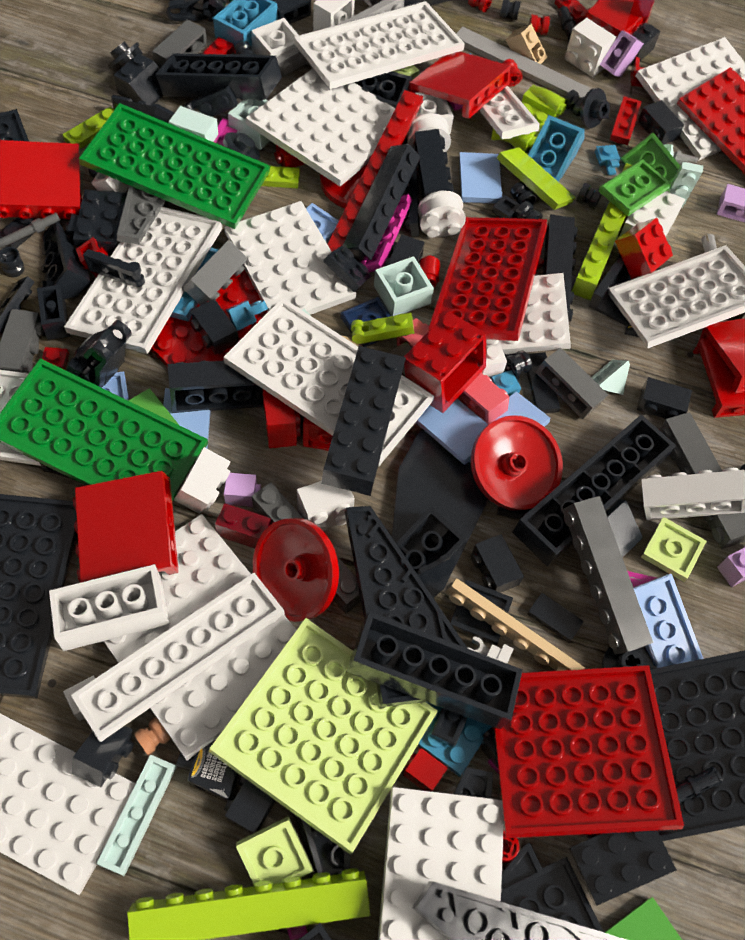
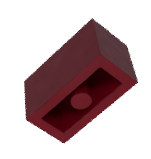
(241, 525)

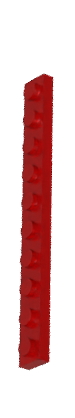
(393, 135)

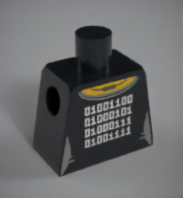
(209, 774)

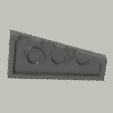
(138, 215)

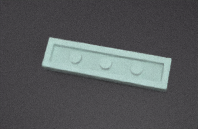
(136, 815)

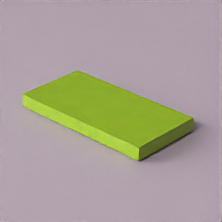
(536, 178)

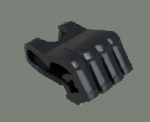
(193, 10)
(100, 355)

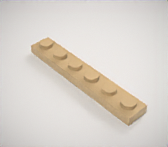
(507, 625)

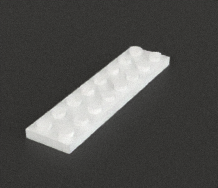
(176, 656)

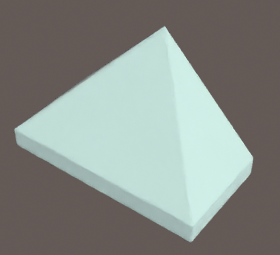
(613, 376)

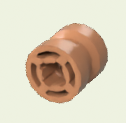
(152, 736)

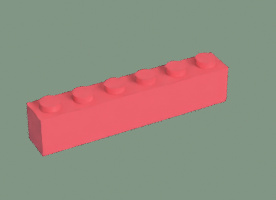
(481, 395)

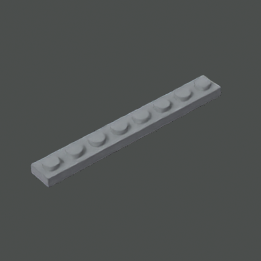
(294, 58)

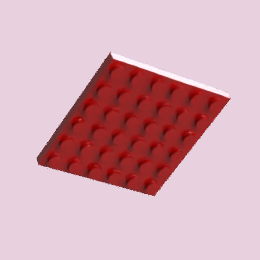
(586, 756)

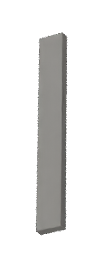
(528, 67)

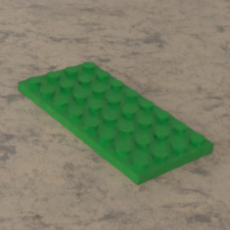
(175, 165)
(93, 431)

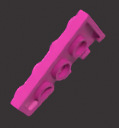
(390, 234)

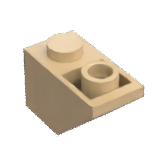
(527, 44)

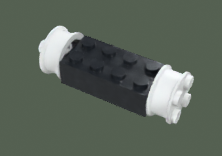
(440, 207)

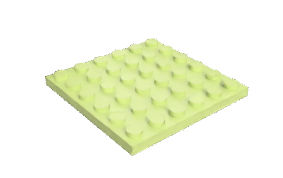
(322, 737)

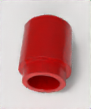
(431, 268)

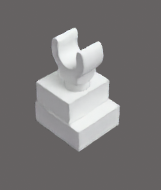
(494, 652)

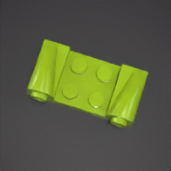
(540, 104)

